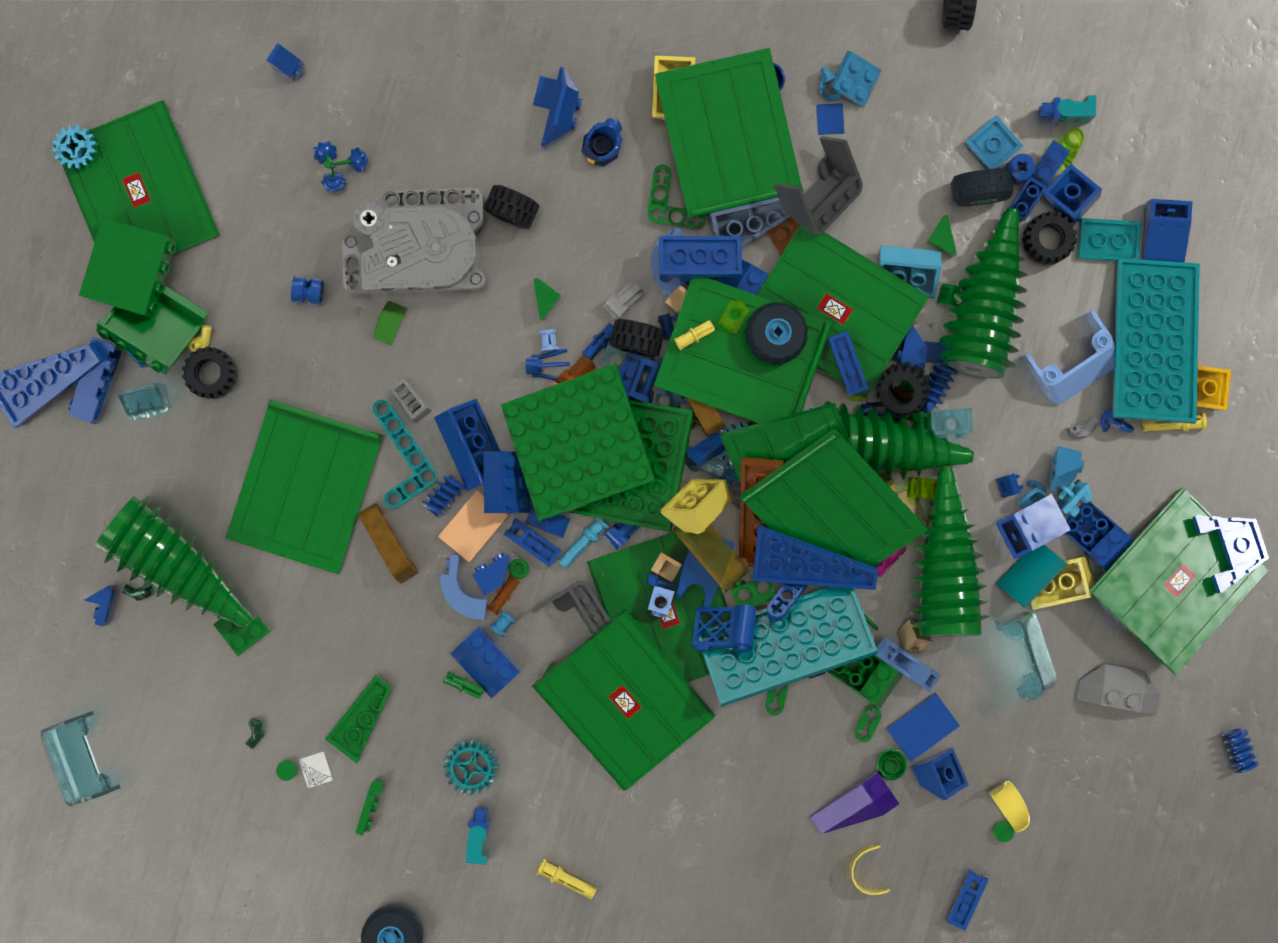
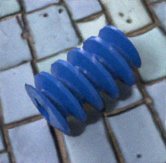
(1026, 165)
(939, 383)
(443, 495)
(1241, 749)

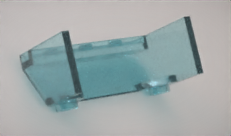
(73, 761)

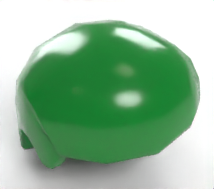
(891, 764)

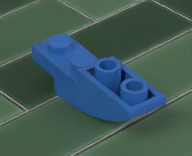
(1040, 179)

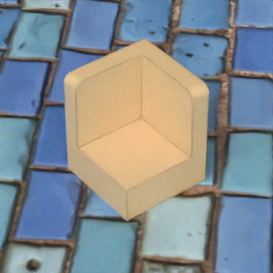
(676, 298)
(666, 567)
(910, 638)

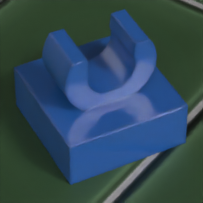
(1008, 485)

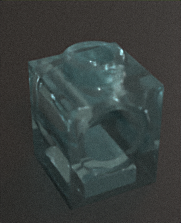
(608, 353)

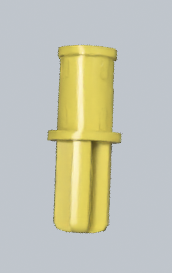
(694, 335)

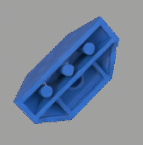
(562, 110)

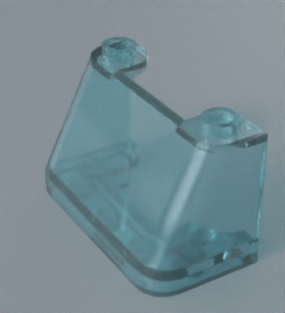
(1026, 627)

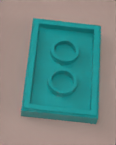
(1108, 239)
(1031, 575)

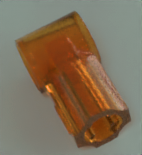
(580, 367)

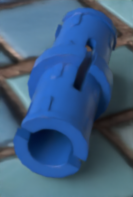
(600, 341)

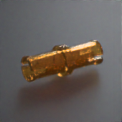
(503, 595)

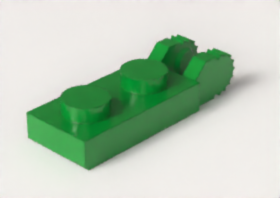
(369, 806)

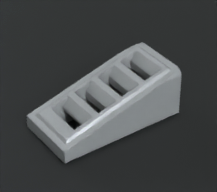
(418, 415)

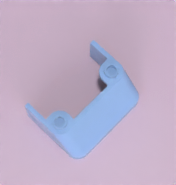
(1062, 387)

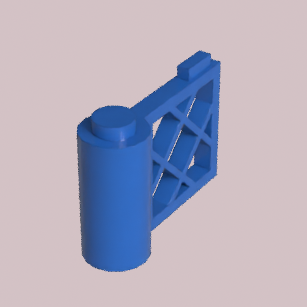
(740, 632)

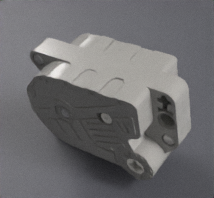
(415, 245)

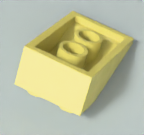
(1068, 586)

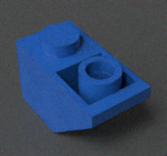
(913, 349)
(493, 575)

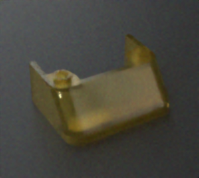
(715, 556)

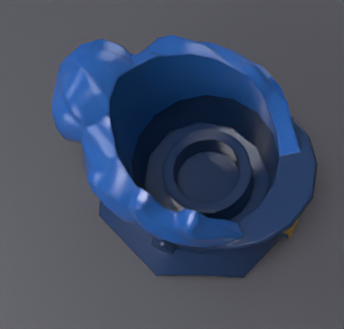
(602, 142)

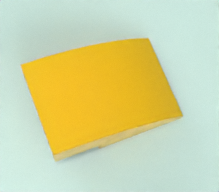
(1213, 387)

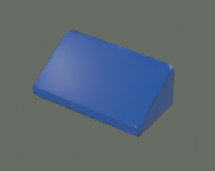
(706, 449)

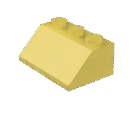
(662, 64)
(698, 504)

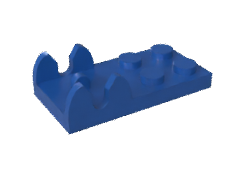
(699, 257)

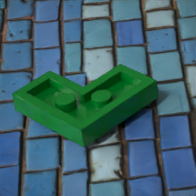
(240, 638)

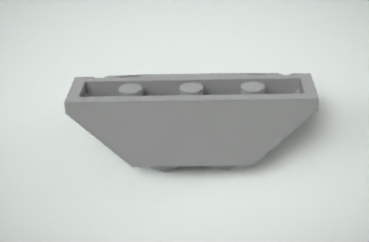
(1119, 689)

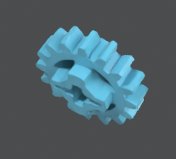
(71, 135)

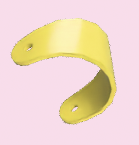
(1011, 805)
(857, 855)

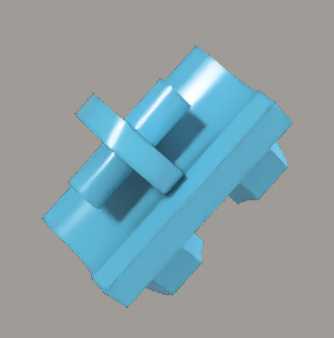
(1071, 495)

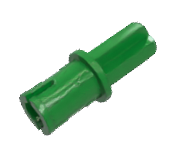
(463, 685)

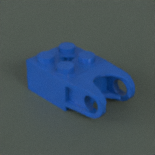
(695, 573)

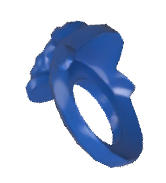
(1119, 423)

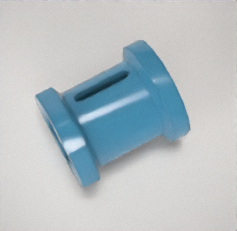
(502, 623)

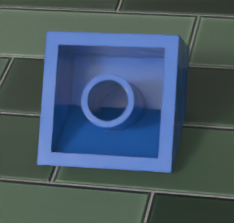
(1072, 193)

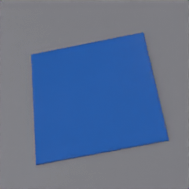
(544, 92)
(830, 118)

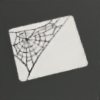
(315, 769)

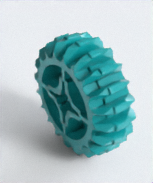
(462, 764)

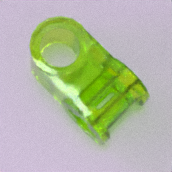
(1074, 147)

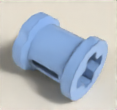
(548, 340)

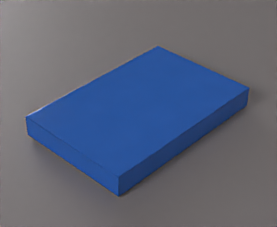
(923, 727)

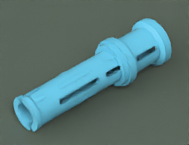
(590, 535)

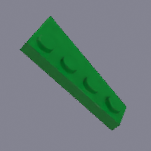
(356, 724)

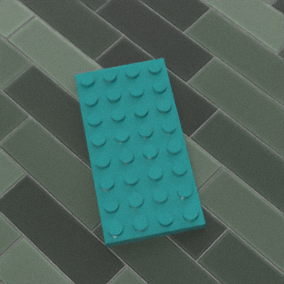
(1156, 341)
(813, 637)

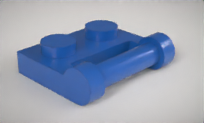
(631, 374)

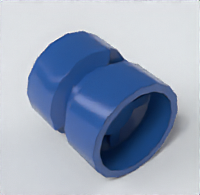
(305, 290)

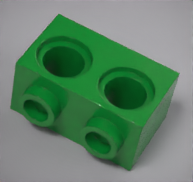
(755, 598)

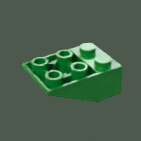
(869, 678)

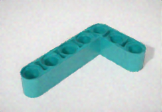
(414, 448)

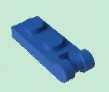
(533, 543)
(967, 900)

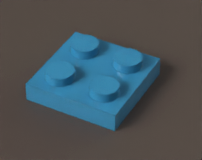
(855, 78)
(994, 143)

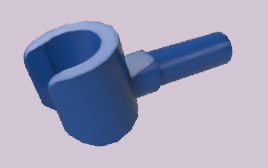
(652, 579)

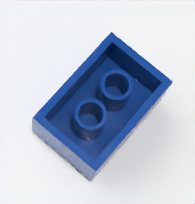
(504, 484)

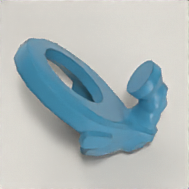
(827, 76)
(1035, 494)

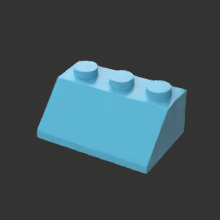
(913, 266)

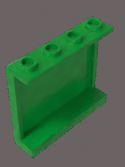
(128, 267)
(156, 339)

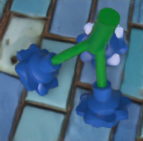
(326, 152)

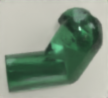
(137, 594)
(257, 732)

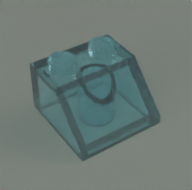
(144, 400)

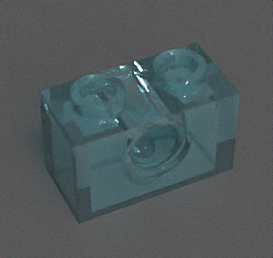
(962, 418)

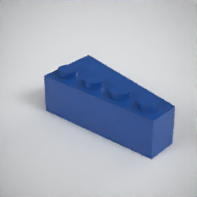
(94, 386)

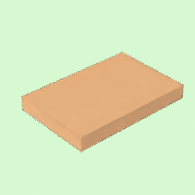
(471, 527)

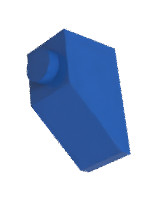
(285, 62)

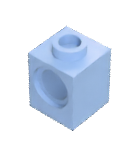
(667, 594)

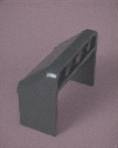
(830, 195)
(585, 602)

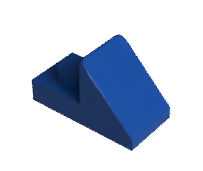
(555, 525)
(105, 600)

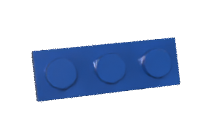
(848, 363)

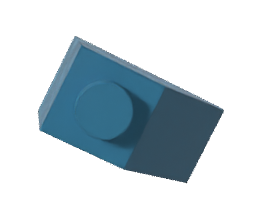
(1065, 466)

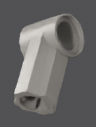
(620, 303)

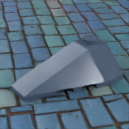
(748, 220)

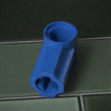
(620, 534)

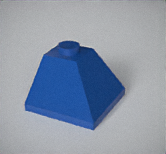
(941, 774)

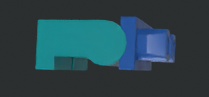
(1068, 110)
(476, 838)

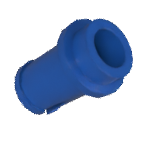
(666, 325)

